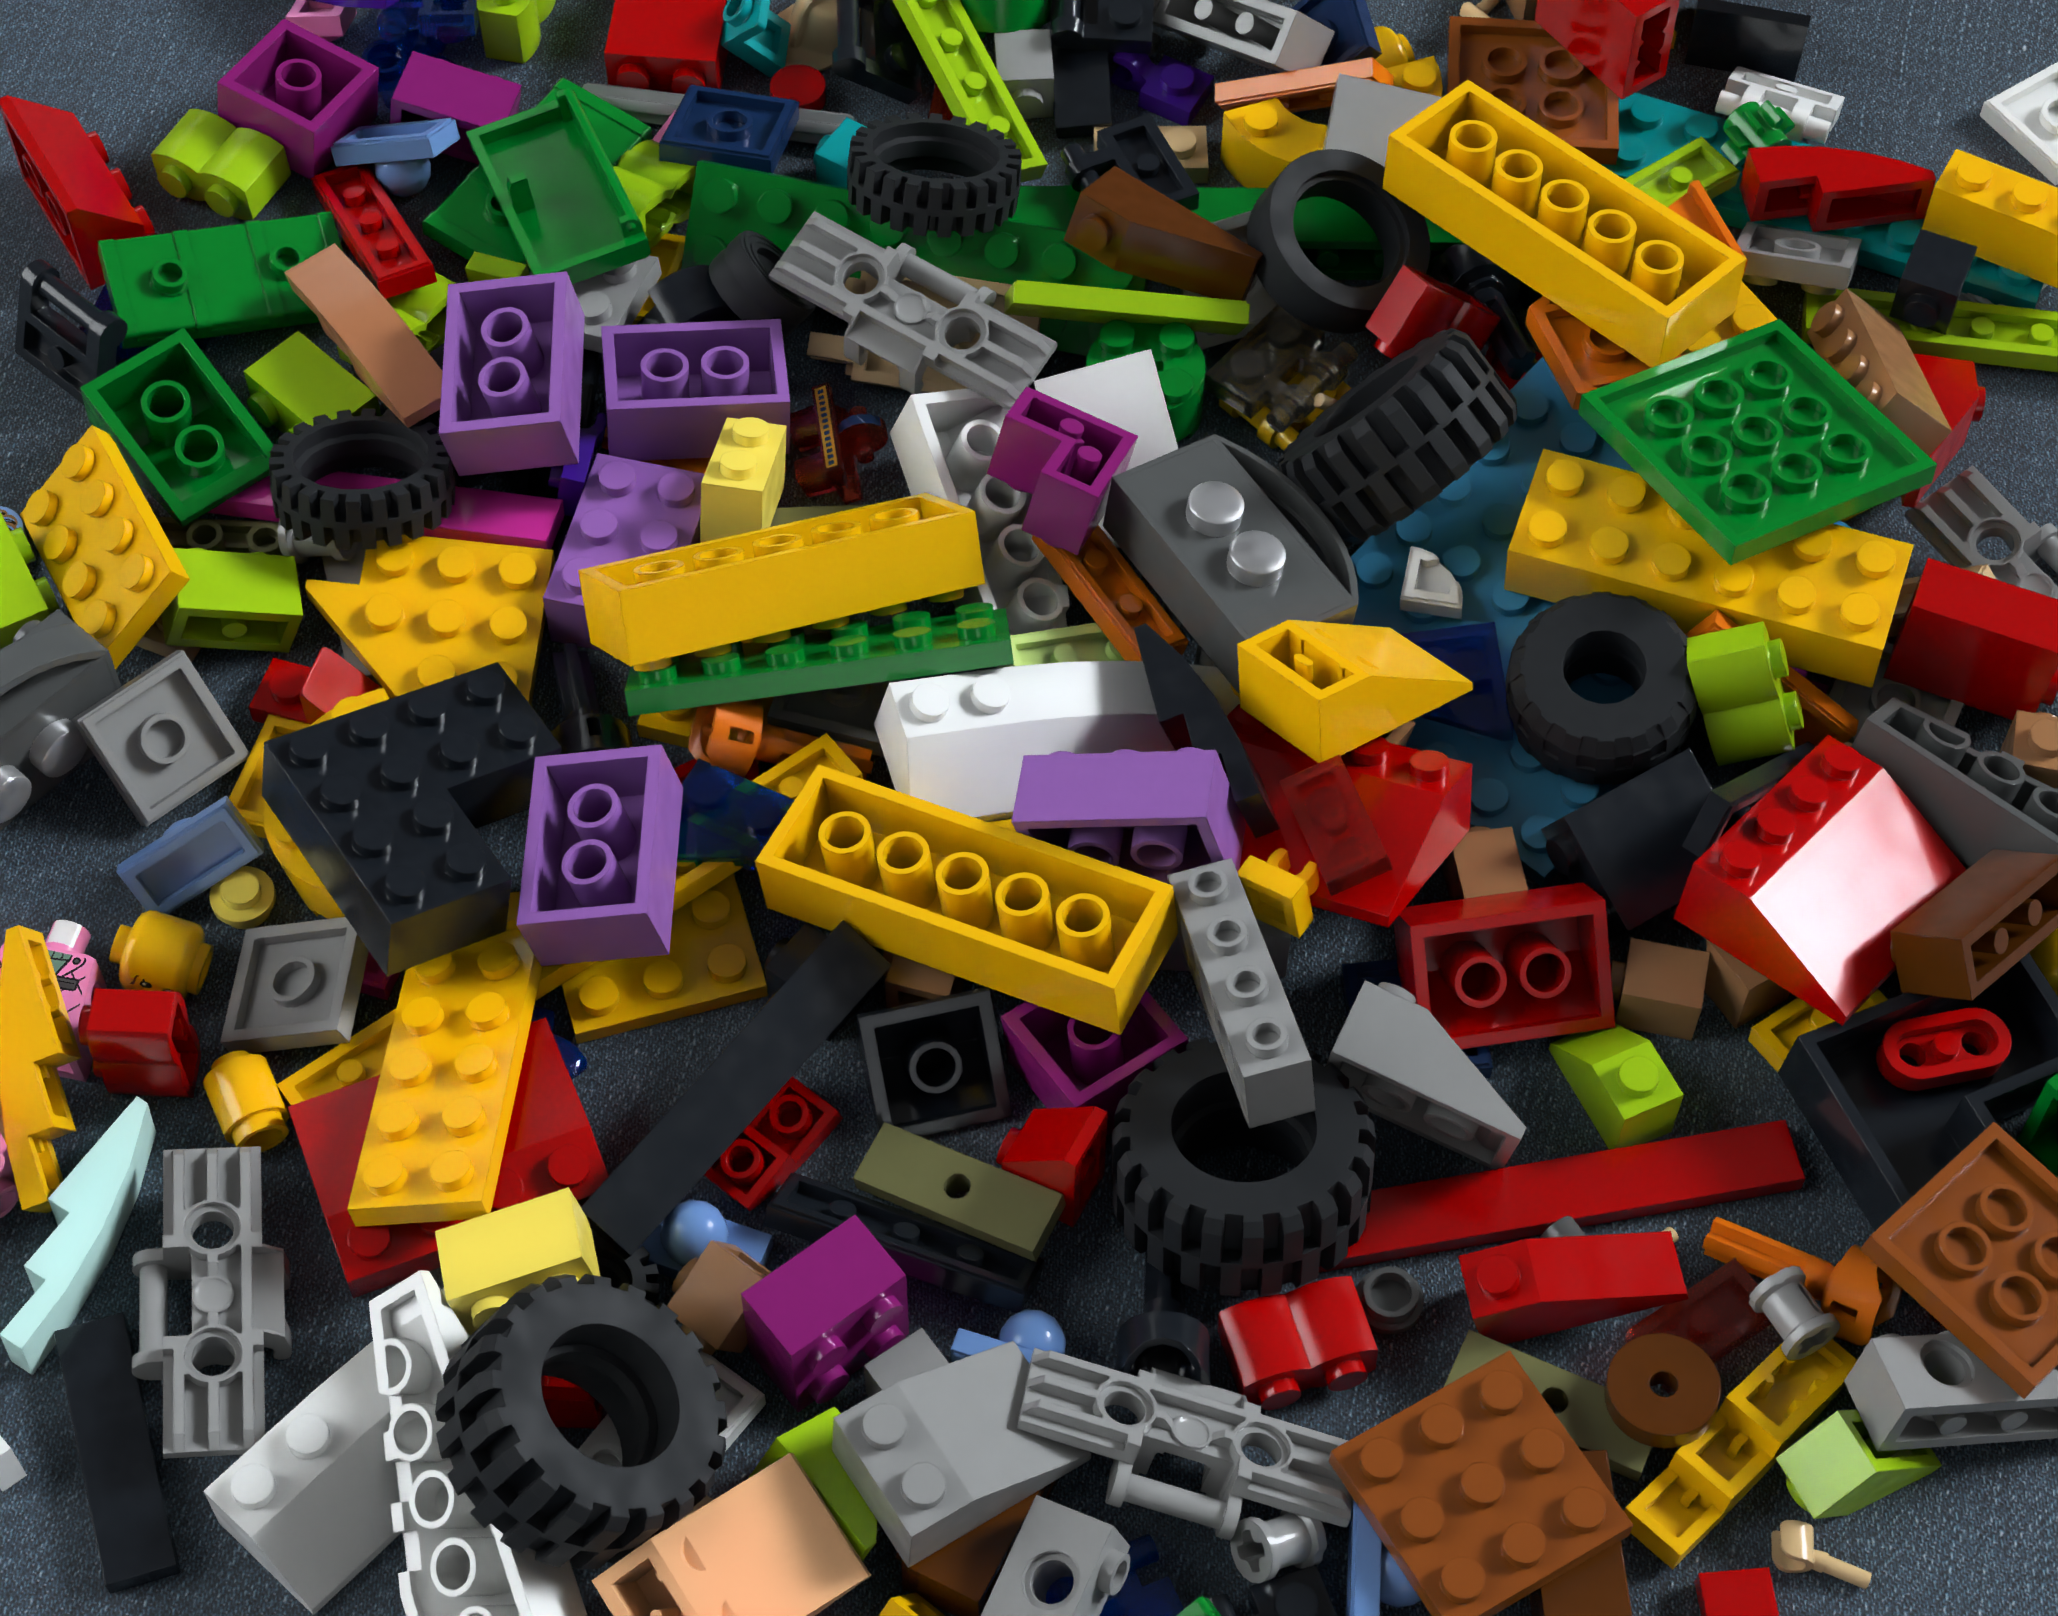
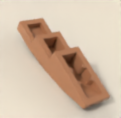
(369, 333)

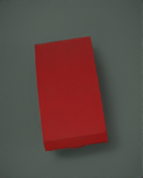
(774, 1145)

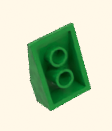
(179, 427)

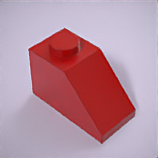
(1061, 1152)

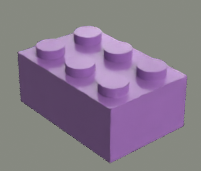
(512, 374)
(680, 381)
(622, 514)
(1132, 808)
(600, 855)

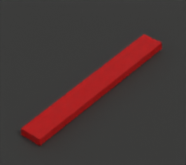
(1586, 1186)

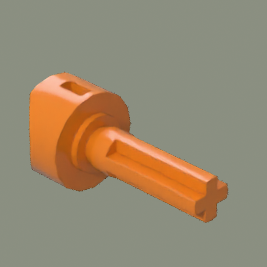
(753, 739)
(1844, 1290)

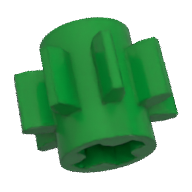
(1755, 127)

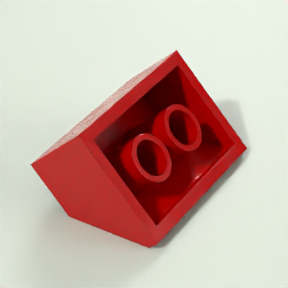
(72, 182)
(1510, 964)

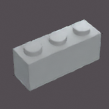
(1249, 30)

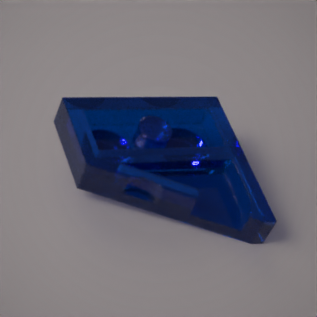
(1475, 655)
(726, 817)

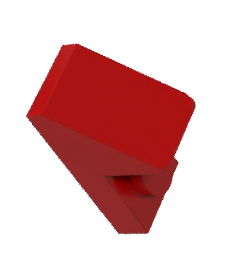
(305, 691)

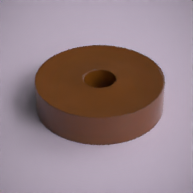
(1654, 1418)

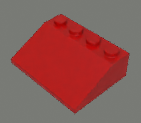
(1411, 795)
(1819, 879)
(544, 1152)

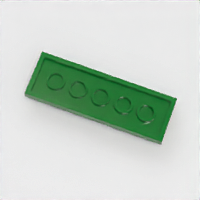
(828, 660)

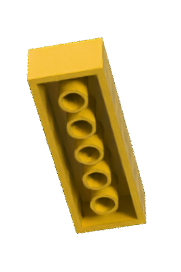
(1563, 224)
(1613, 533)
(781, 580)
(969, 898)

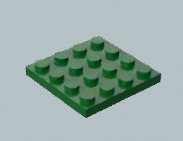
(1756, 440)

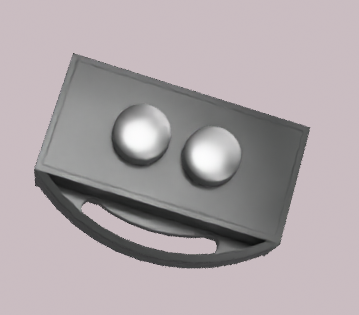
(1220, 547)
(44, 683)

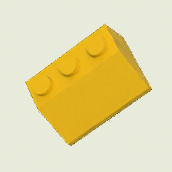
(2000, 213)

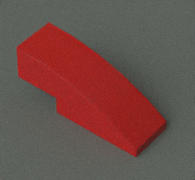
(1833, 187)

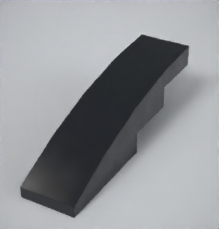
(1196, 720)

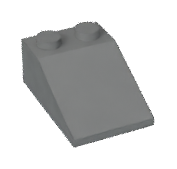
(1421, 1077)
(947, 1451)

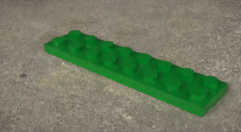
(778, 206)

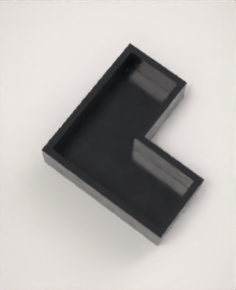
(394, 806)
(1898, 1139)

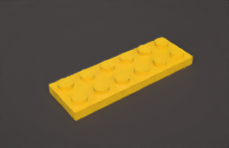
(448, 1084)

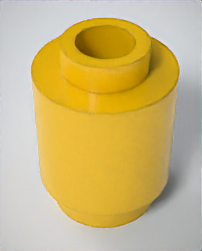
(247, 1100)

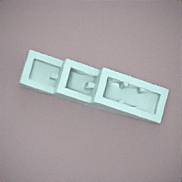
(90, 1218)

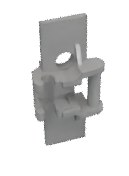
(905, 323)
(1972, 510)
(234, 1304)
(1191, 1420)

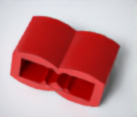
(1422, 306)
(141, 1042)
(1298, 1342)

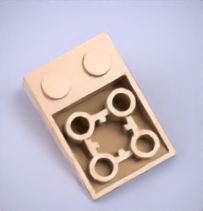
(746, 1553)

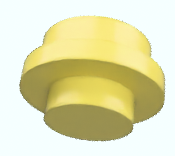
(243, 898)

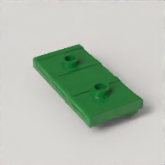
(559, 190)
(471, 214)
(212, 278)

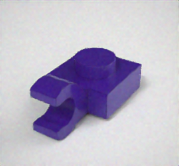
(1166, 88)
(573, 477)

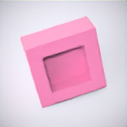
(321, 18)

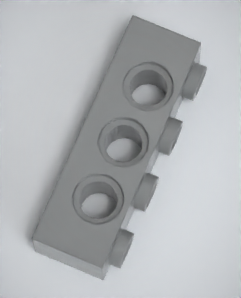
(1242, 994)
(1942, 1395)
(1058, 1545)

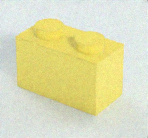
(743, 478)
(511, 1248)

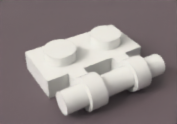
(1809, 108)

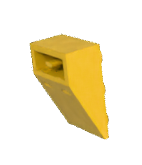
(1339, 683)

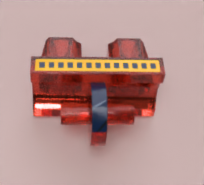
(841, 442)

